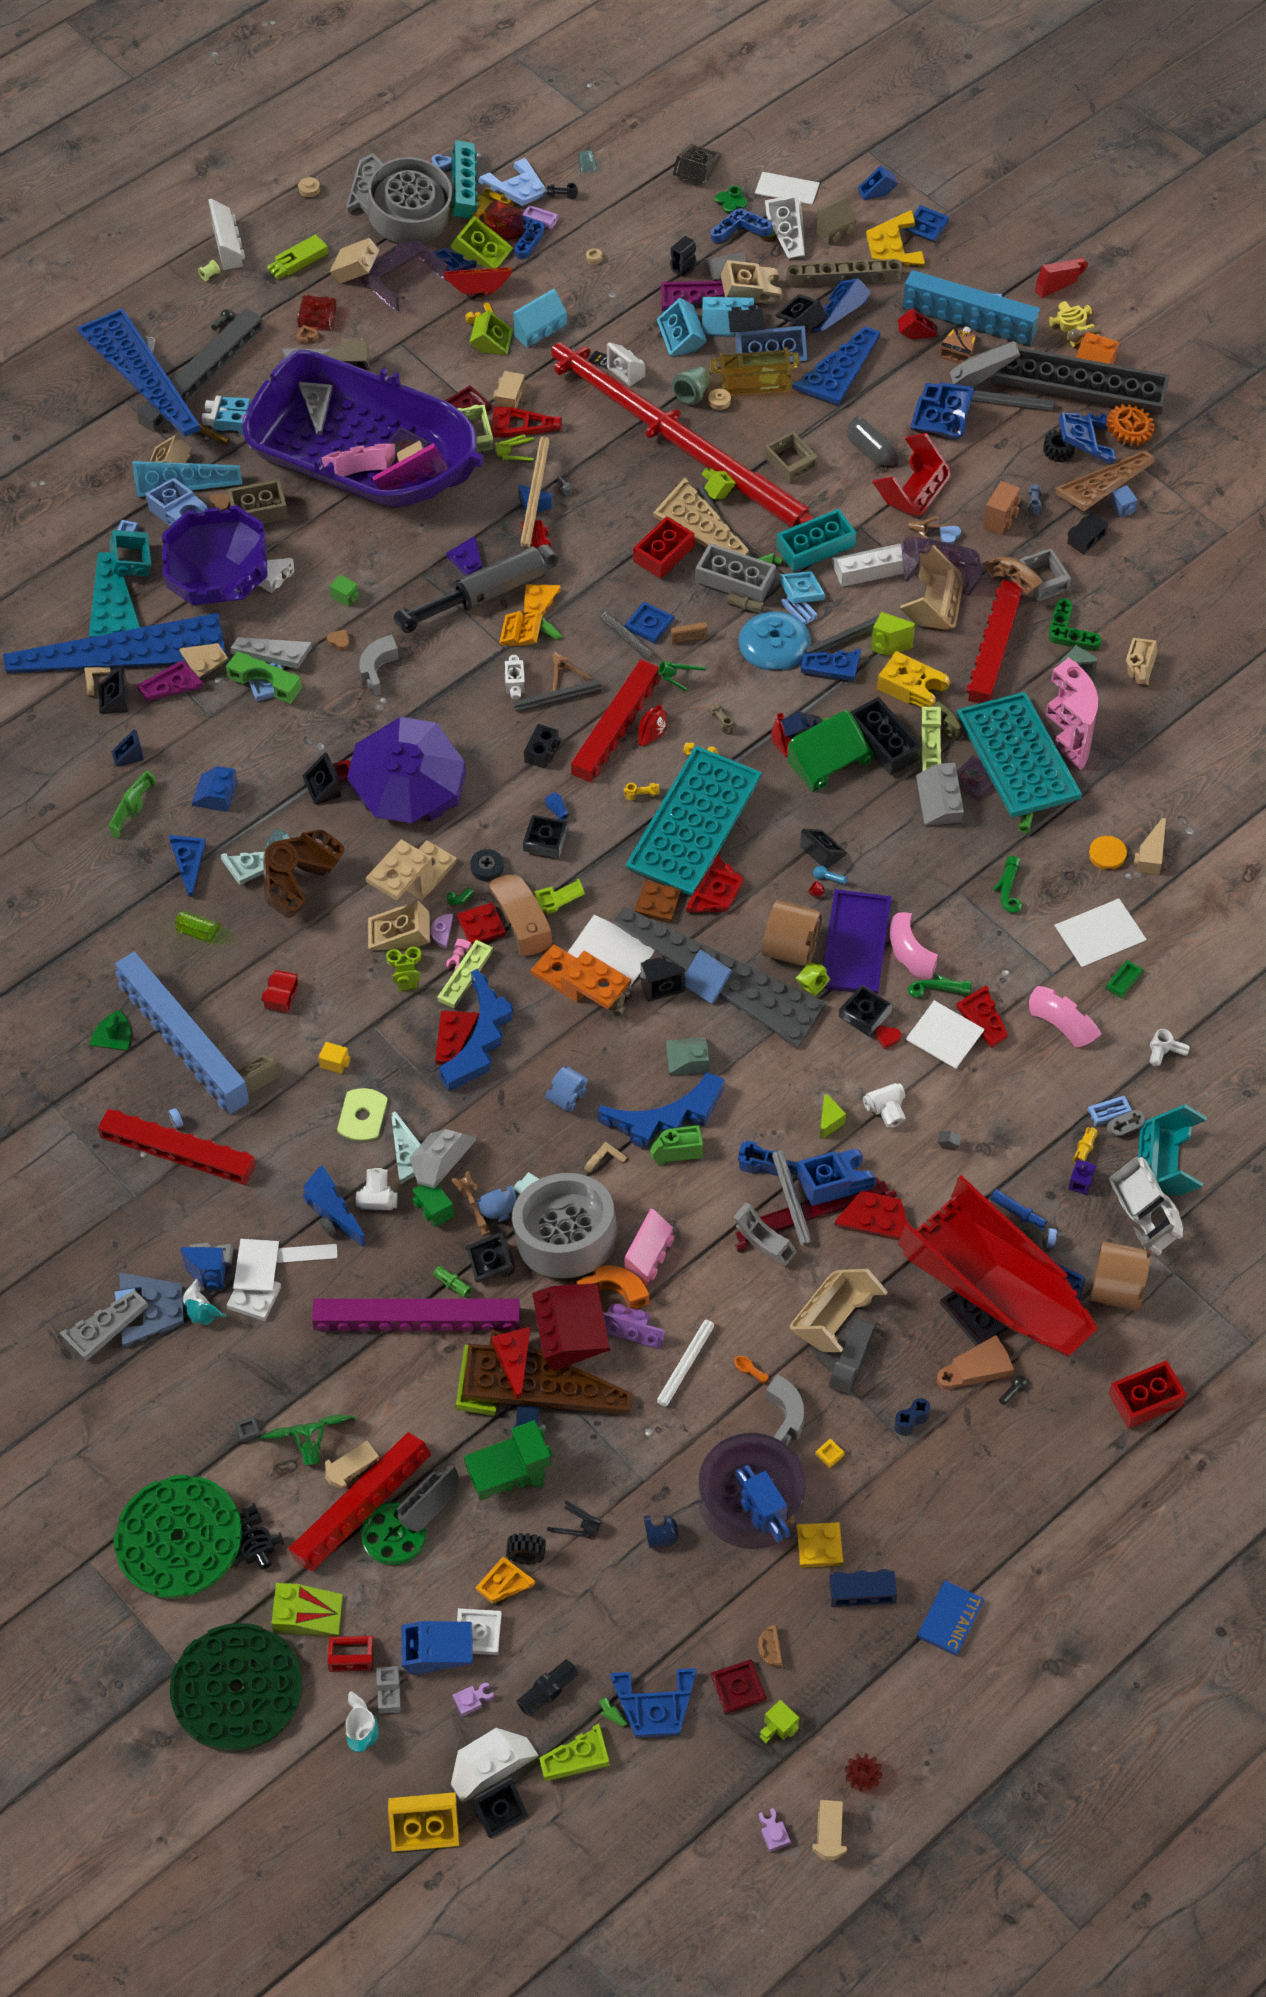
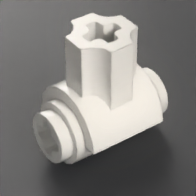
(887, 1103)
(376, 1193)

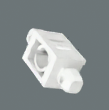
(514, 686)

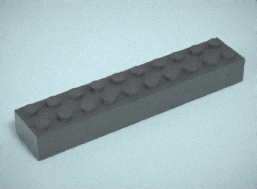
(1084, 380)

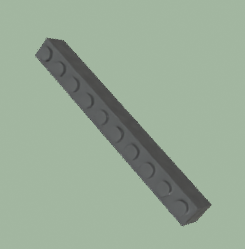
(207, 364)

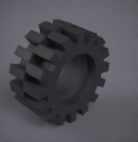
(1056, 452)
(526, 1548)

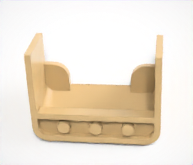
(942, 593)
(833, 1304)

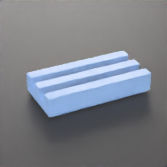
(802, 608)
(1111, 1113)

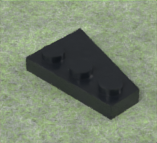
(971, 1319)

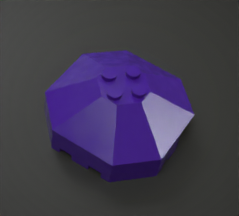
(214, 555)
(407, 771)

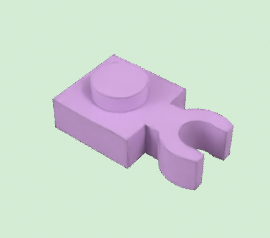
(470, 1700)
(774, 1833)

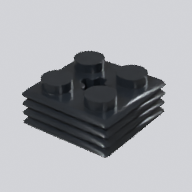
(545, 836)
(855, 1009)

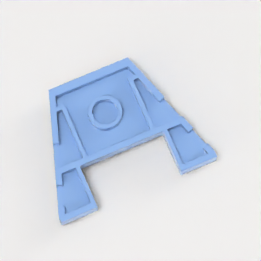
(521, 188)

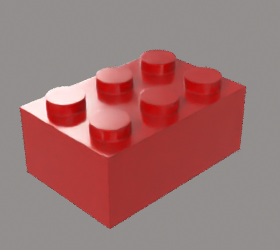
(663, 547)
(1147, 1394)

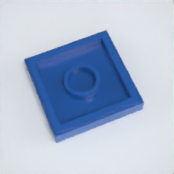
(649, 622)

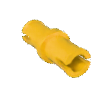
(1085, 1145)

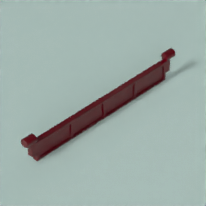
(782, 1218)

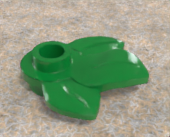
(731, 199)

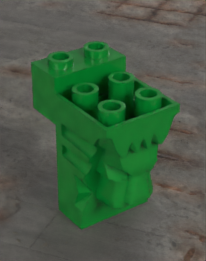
(510, 1462)

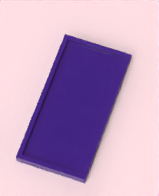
(856, 940)

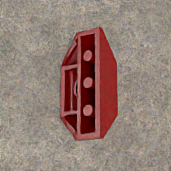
(478, 280)

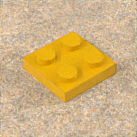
(819, 1545)

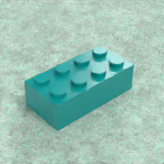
(816, 540)

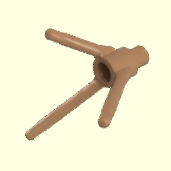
(922, 527)
(560, 664)

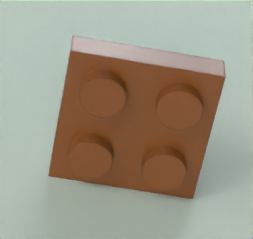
(658, 901)

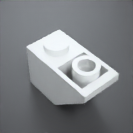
(278, 572)

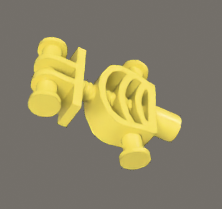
(1071, 318)

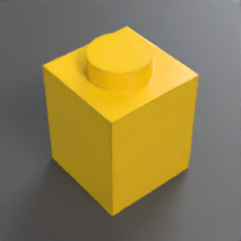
(334, 1057)

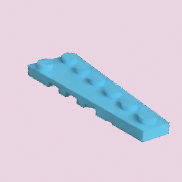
(194, 476)

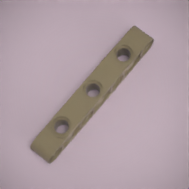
(831, 273)

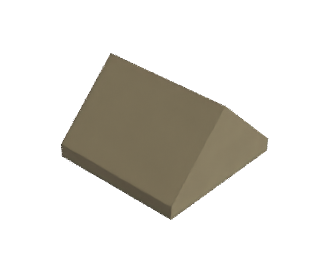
(259, 1073)

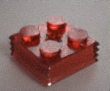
(316, 312)

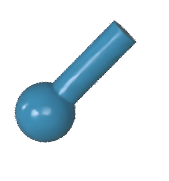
(822, 873)

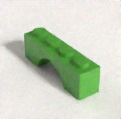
(246, 668)

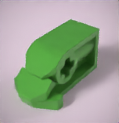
(677, 1145)

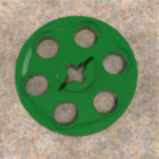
(386, 1542)

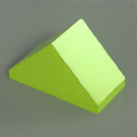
(832, 1117)

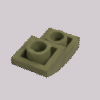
(950, 724)

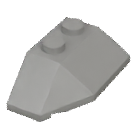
(439, 1155)

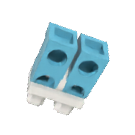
(225, 413)

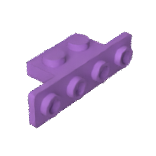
(633, 1326)

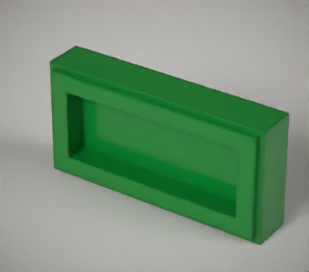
(1124, 979)

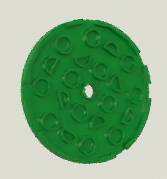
(184, 1566)

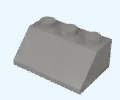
(940, 795)

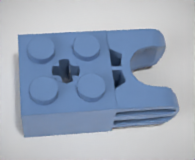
(172, 500)

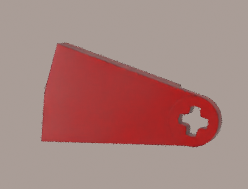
(1059, 275)

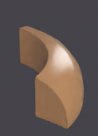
(1019, 572)

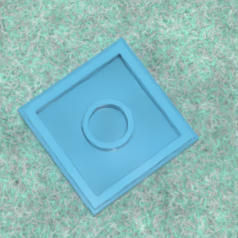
(802, 587)

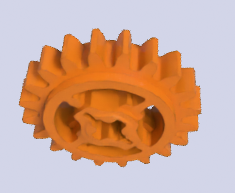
(1130, 425)

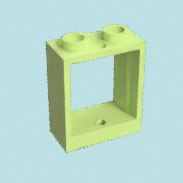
(475, 412)

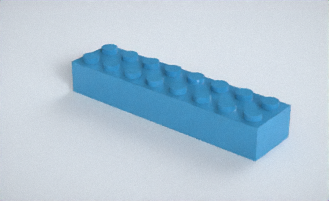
(971, 307)

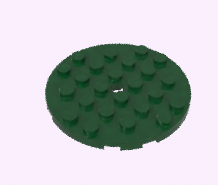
(258, 1710)

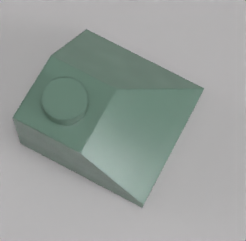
(687, 1056)

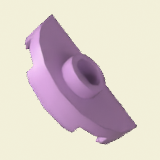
(441, 930)

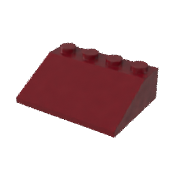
(570, 1323)

